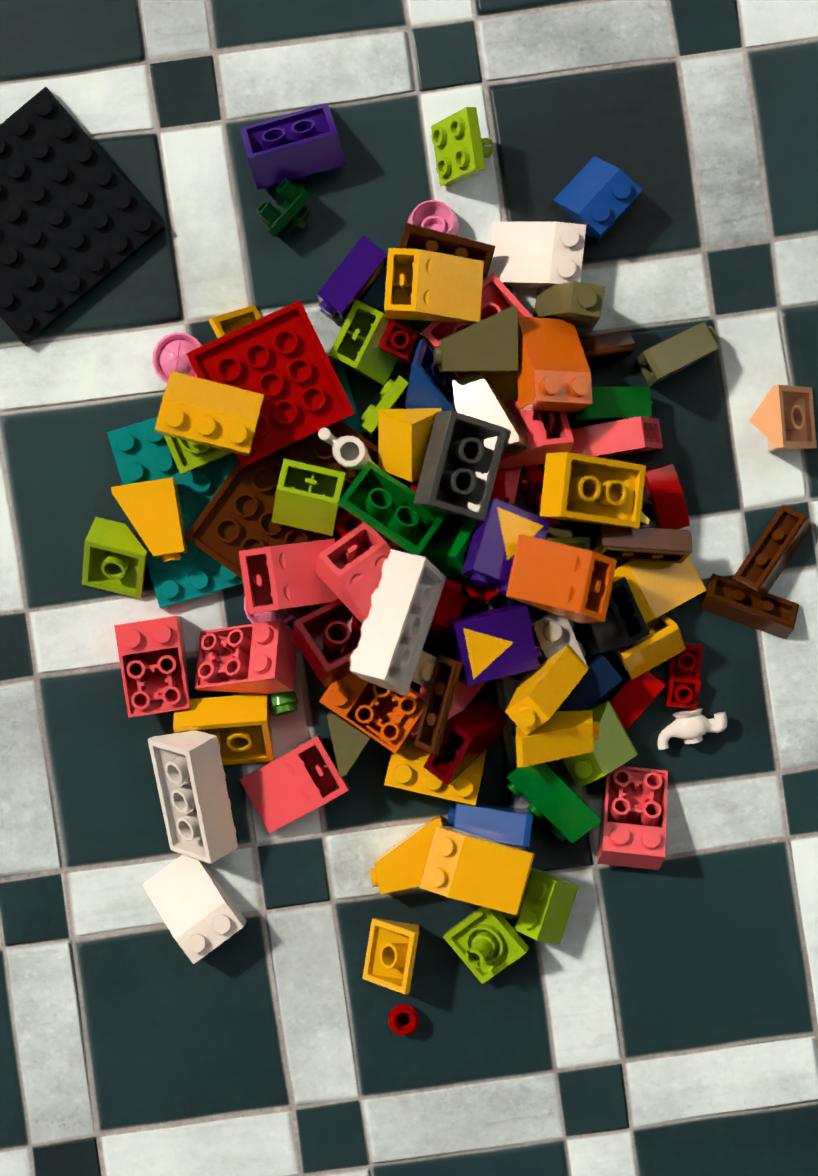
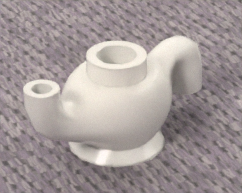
(347, 450)
(691, 726)

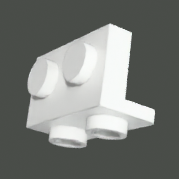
(554, 634)

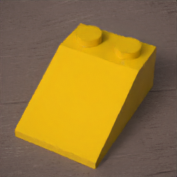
(592, 490)
(660, 585)
(476, 870)

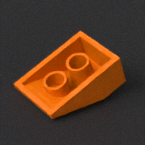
(551, 366)

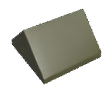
(347, 742)

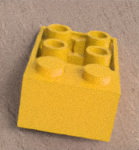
(432, 286)

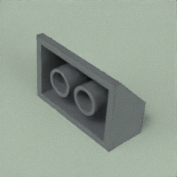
(460, 465)

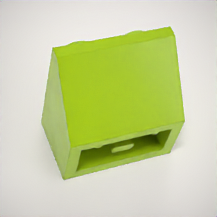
(359, 343)
(308, 497)
(544, 907)

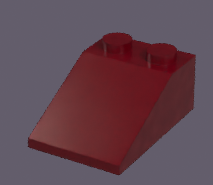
(328, 640)

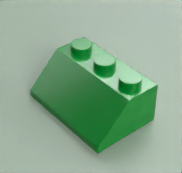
(390, 509)
(553, 800)

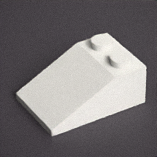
(537, 253)
(194, 906)

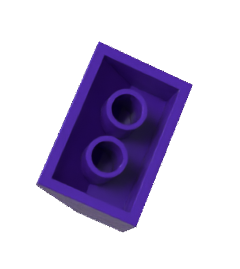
(292, 146)

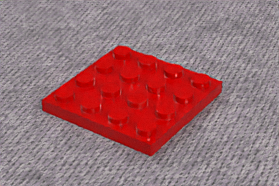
(288, 366)

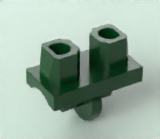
(289, 213)

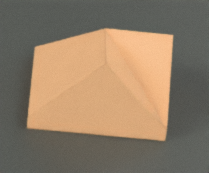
(787, 418)

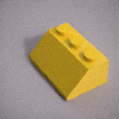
(209, 413)
(237, 721)
(408, 773)

